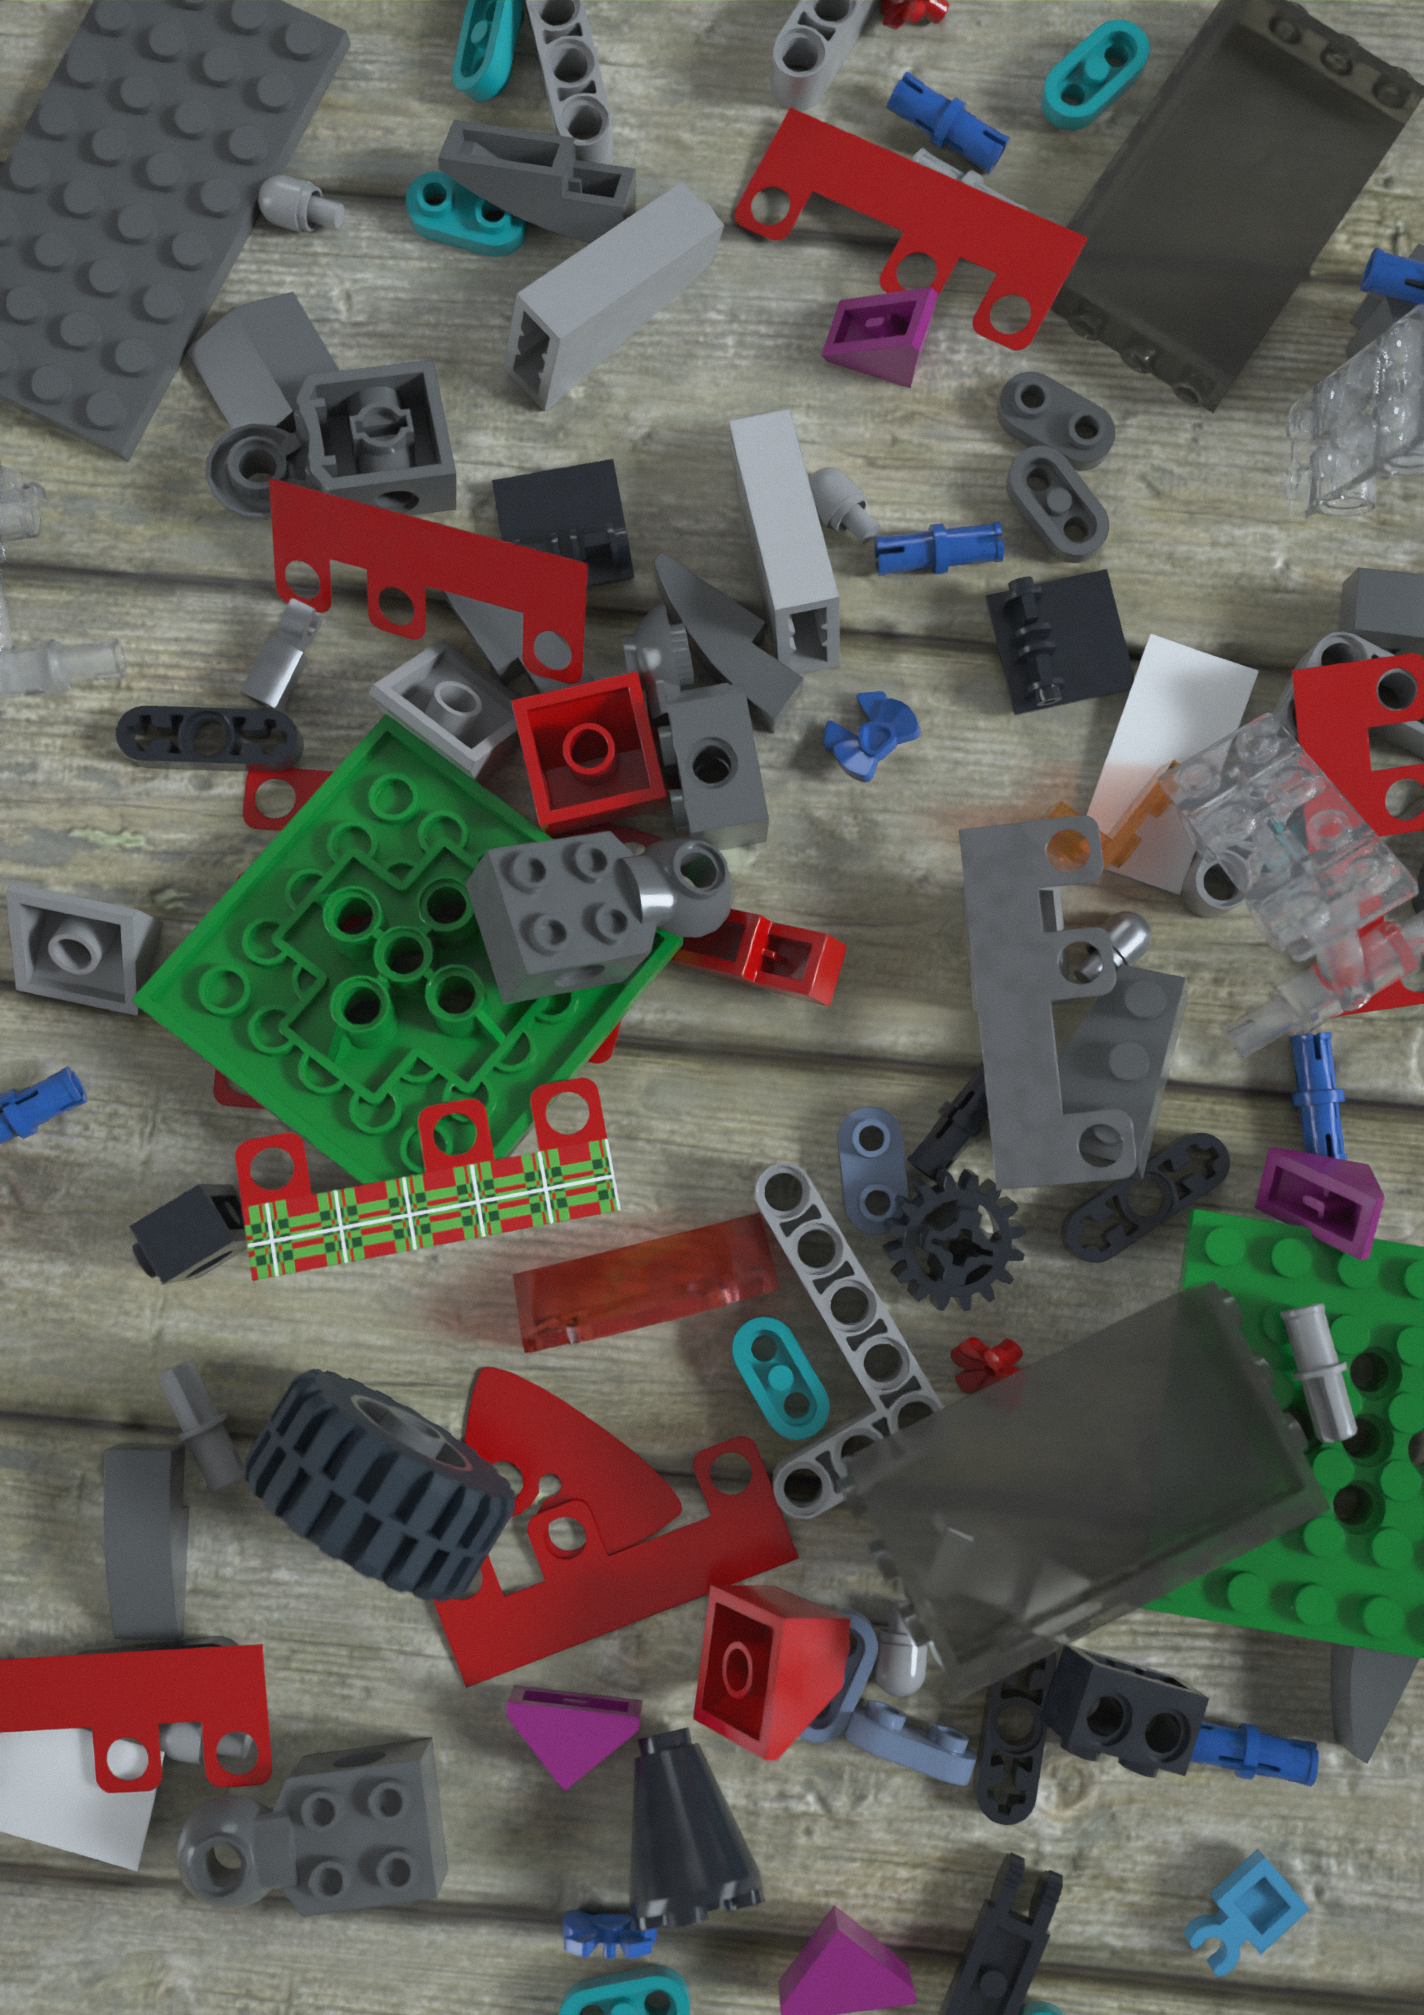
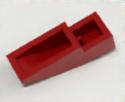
(767, 957)

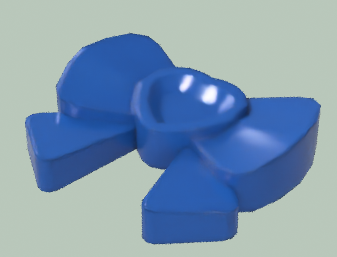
(889, 725)
(585, 1931)

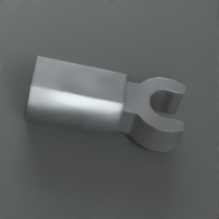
(282, 657)

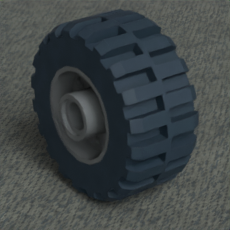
(378, 1486)

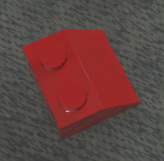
(590, 754)
(767, 1665)

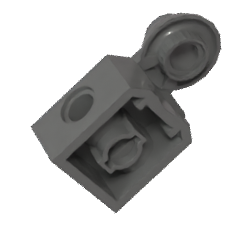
(359, 437)
(697, 734)
(589, 909)
(341, 1837)

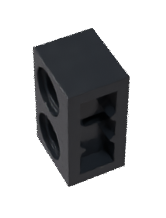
(1128, 1701)

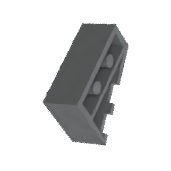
(1124, 1061)

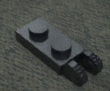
(1003, 1946)

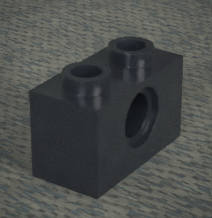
(191, 1234)

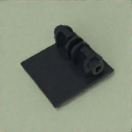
(570, 515)
(1060, 641)

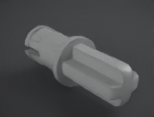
(1319, 1372)
(202, 1425)

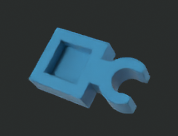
(1254, 1907)

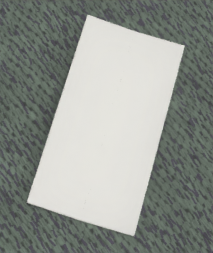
(1173, 711)
(55, 1799)

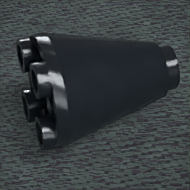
(684, 1839)

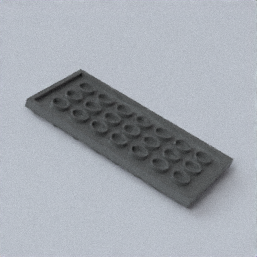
(142, 196)

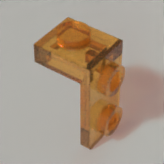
(1122, 839)

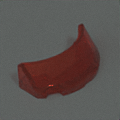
(644, 1283)

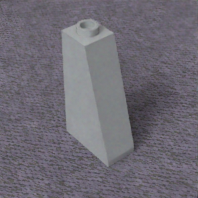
(607, 293)
(786, 542)

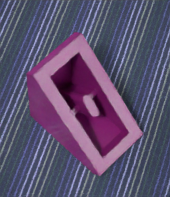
(882, 334)
(1325, 1194)
(571, 1728)
(844, 1972)

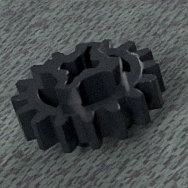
(966, 1264)

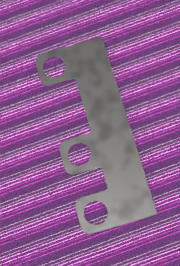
(1014, 991)

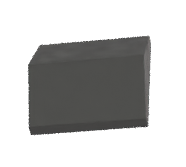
(260, 360)

